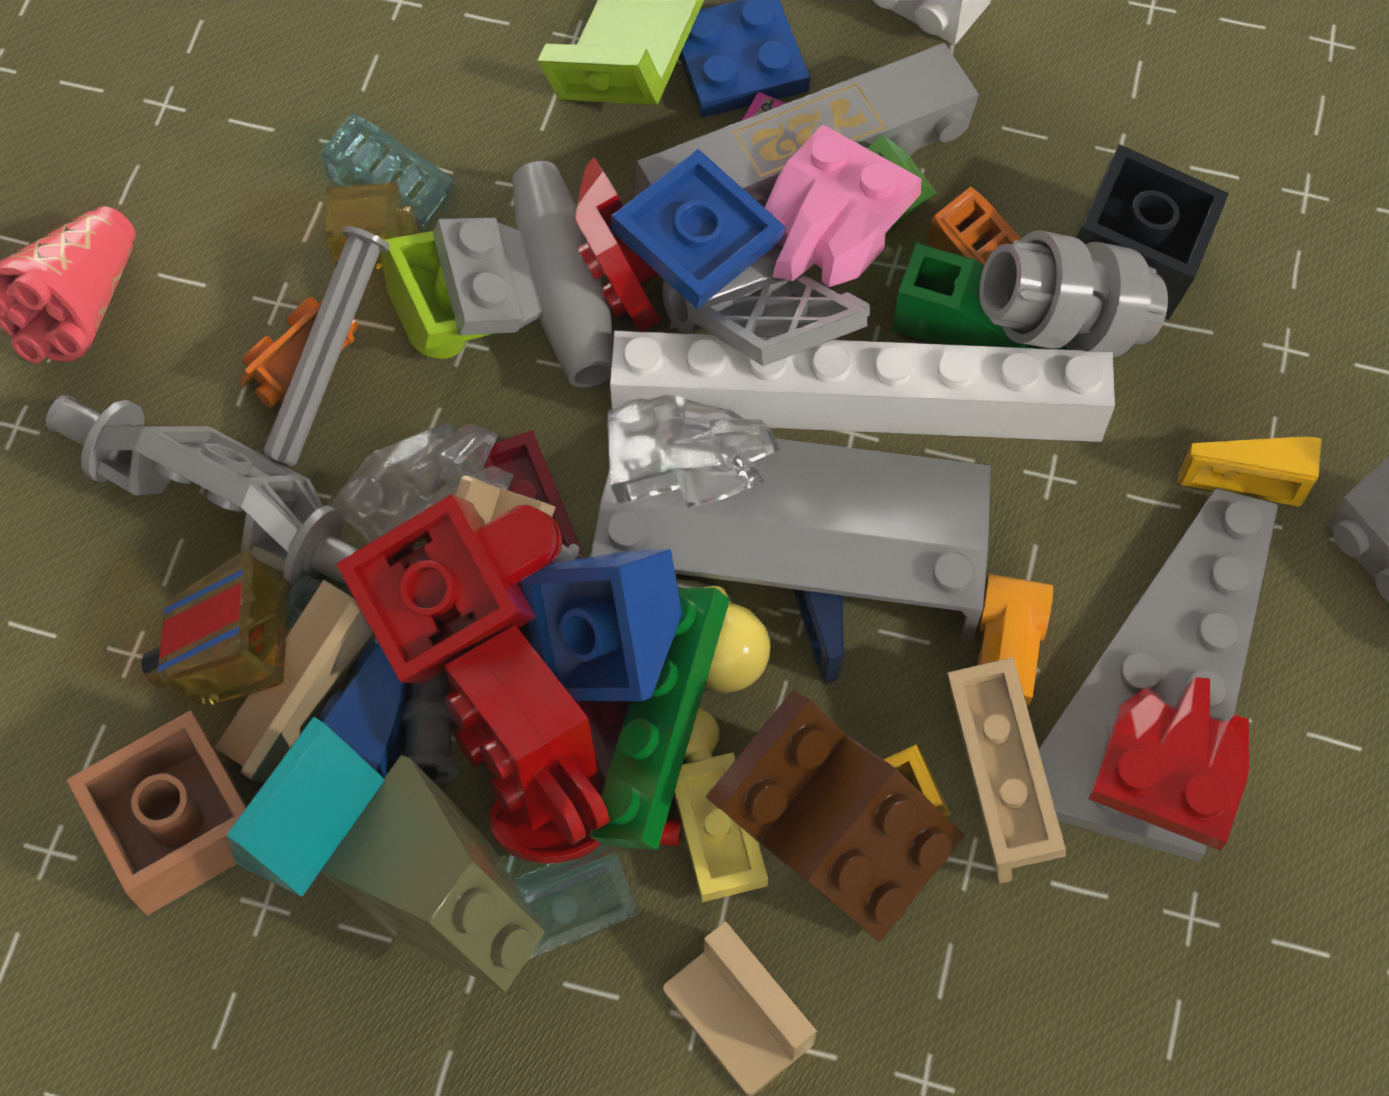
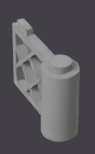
(750, 300)

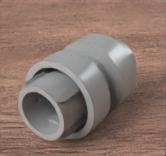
(1073, 294)

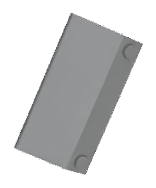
(828, 526)

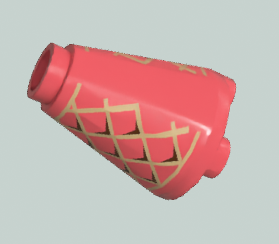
(63, 285)

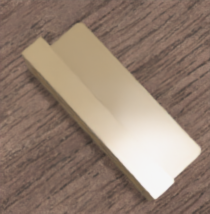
(317, 660)
(1005, 766)

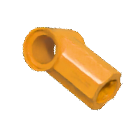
(1014, 624)

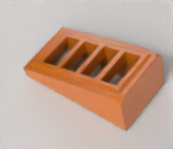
(983, 221)

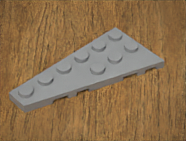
(1184, 627)

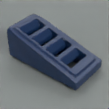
(824, 627)

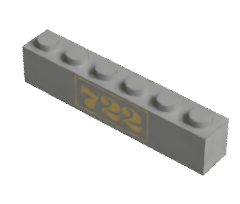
(905, 101)

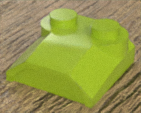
(421, 295)

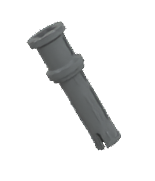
(428, 730)

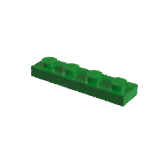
(660, 728)

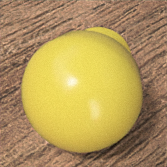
(740, 650)

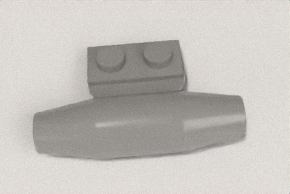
(513, 276)

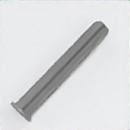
(324, 345)

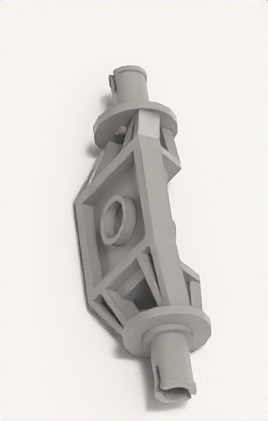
(283, 512)

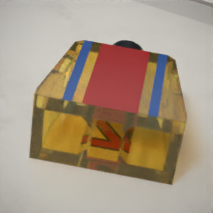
(223, 634)

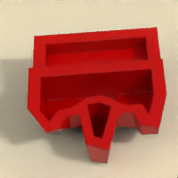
(608, 254)
(1176, 765)

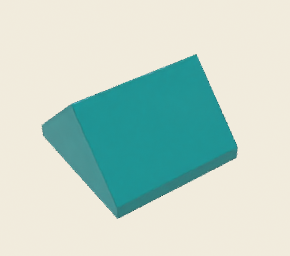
(303, 810)

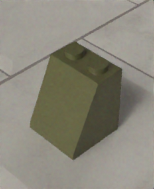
(435, 880)

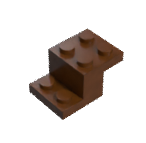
(836, 815)

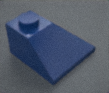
(605, 622)

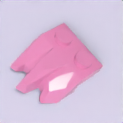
(837, 207)

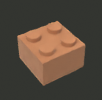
(162, 812)

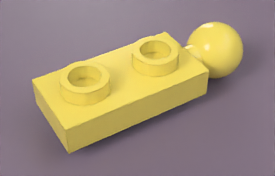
(720, 851)

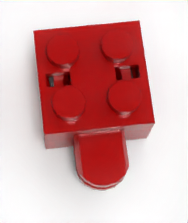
(453, 588)
(526, 735)

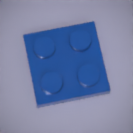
(742, 52)
(697, 228)

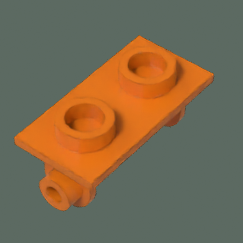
(275, 362)

